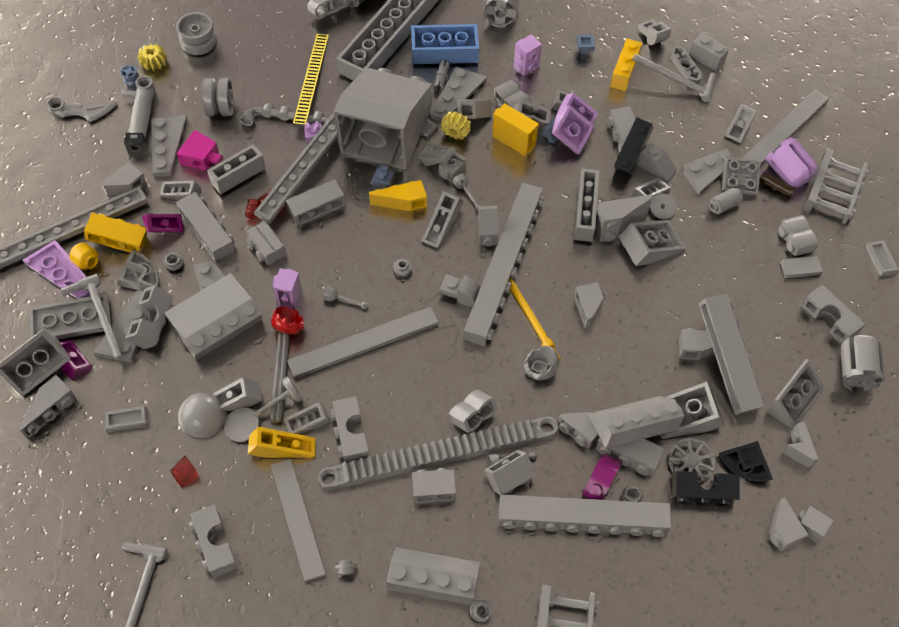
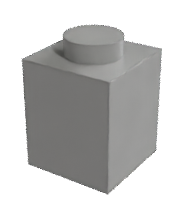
(814, 523)

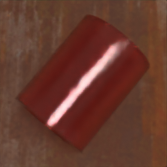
(252, 205)

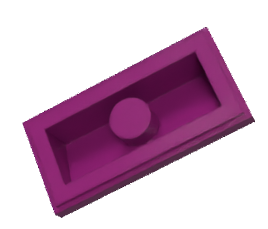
(163, 223)
(77, 364)

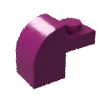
(602, 477)

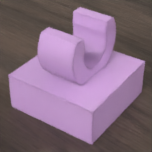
(311, 130)

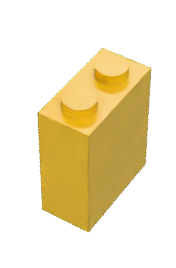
(515, 129)

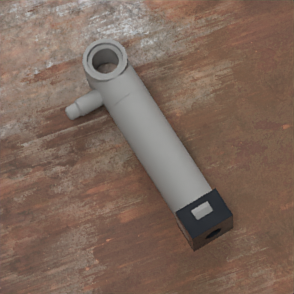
(136, 137)

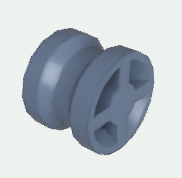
(129, 74)

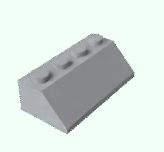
(637, 420)
(433, 576)

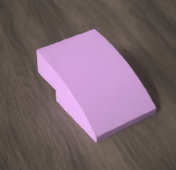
(574, 122)

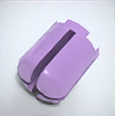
(792, 163)

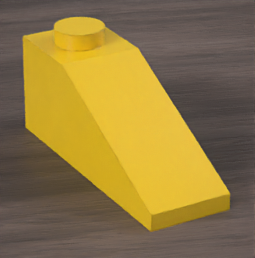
(280, 444)

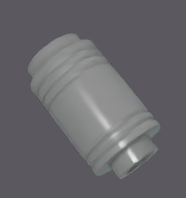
(725, 200)

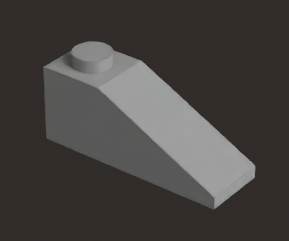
(442, 219)

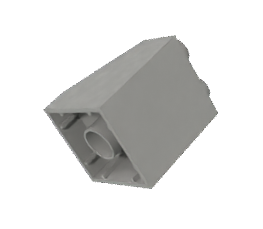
(382, 116)

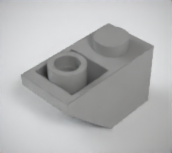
(474, 108)
(123, 180)
(579, 427)

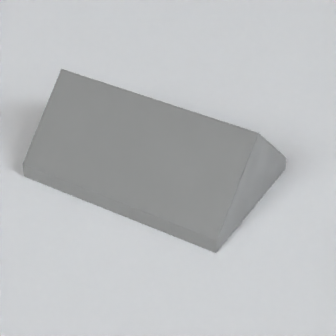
(33, 362)
(797, 396)

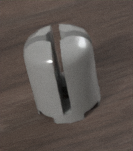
(509, 13)
(862, 362)

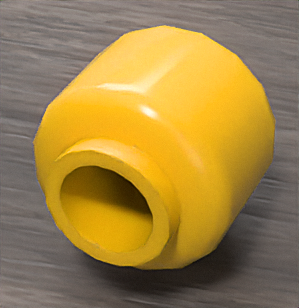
(84, 256)

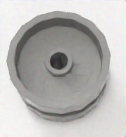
(196, 33)
(217, 97)

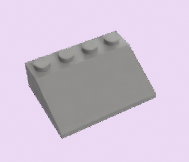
(214, 316)

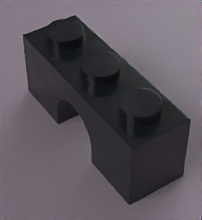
(632, 146)
(724, 488)

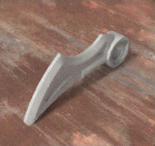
(89, 112)

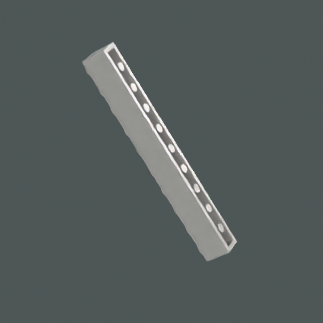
(503, 265)

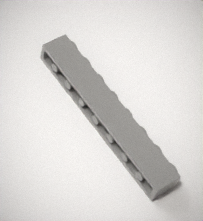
(584, 515)

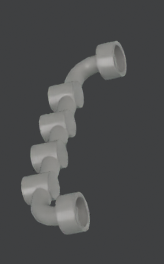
(284, 114)

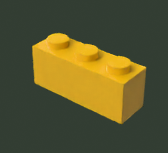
(625, 65)
(115, 233)

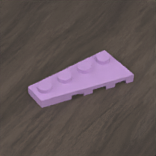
(56, 266)

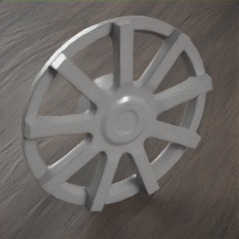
(691, 459)

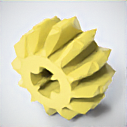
(152, 57)
(455, 125)

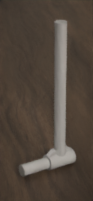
(705, 90)
(90, 284)
(153, 555)

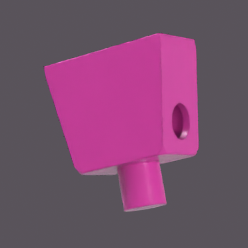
(199, 152)

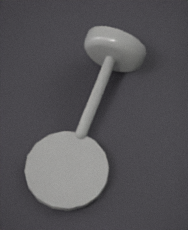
(244, 421)

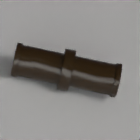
(776, 184)

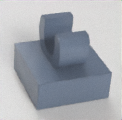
(585, 44)
(547, 132)
(383, 177)

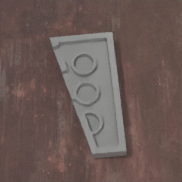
(459, 86)
(166, 143)
(120, 328)

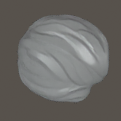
(541, 363)

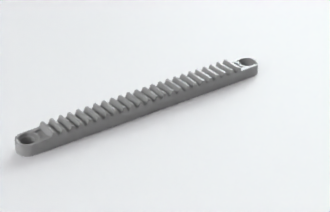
(437, 453)

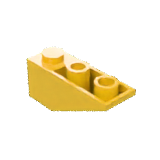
(403, 197)

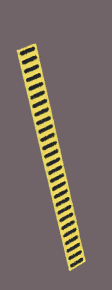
(310, 79)

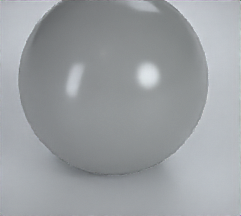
(201, 415)

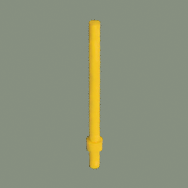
(532, 318)

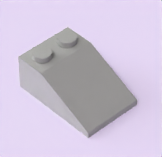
(616, 215)
(651, 241)
(700, 411)

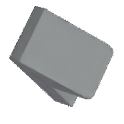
(741, 123)
(803, 448)

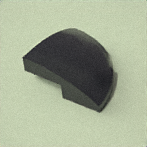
(747, 462)

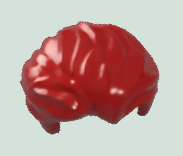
(287, 320)

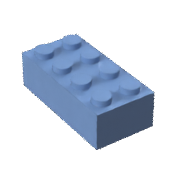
(445, 42)

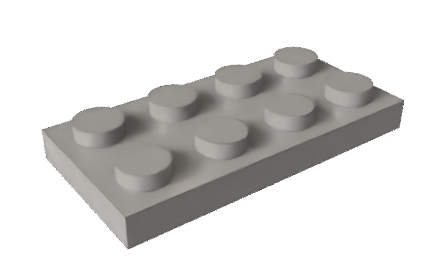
(68, 317)

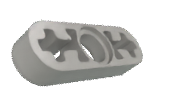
(680, 56)

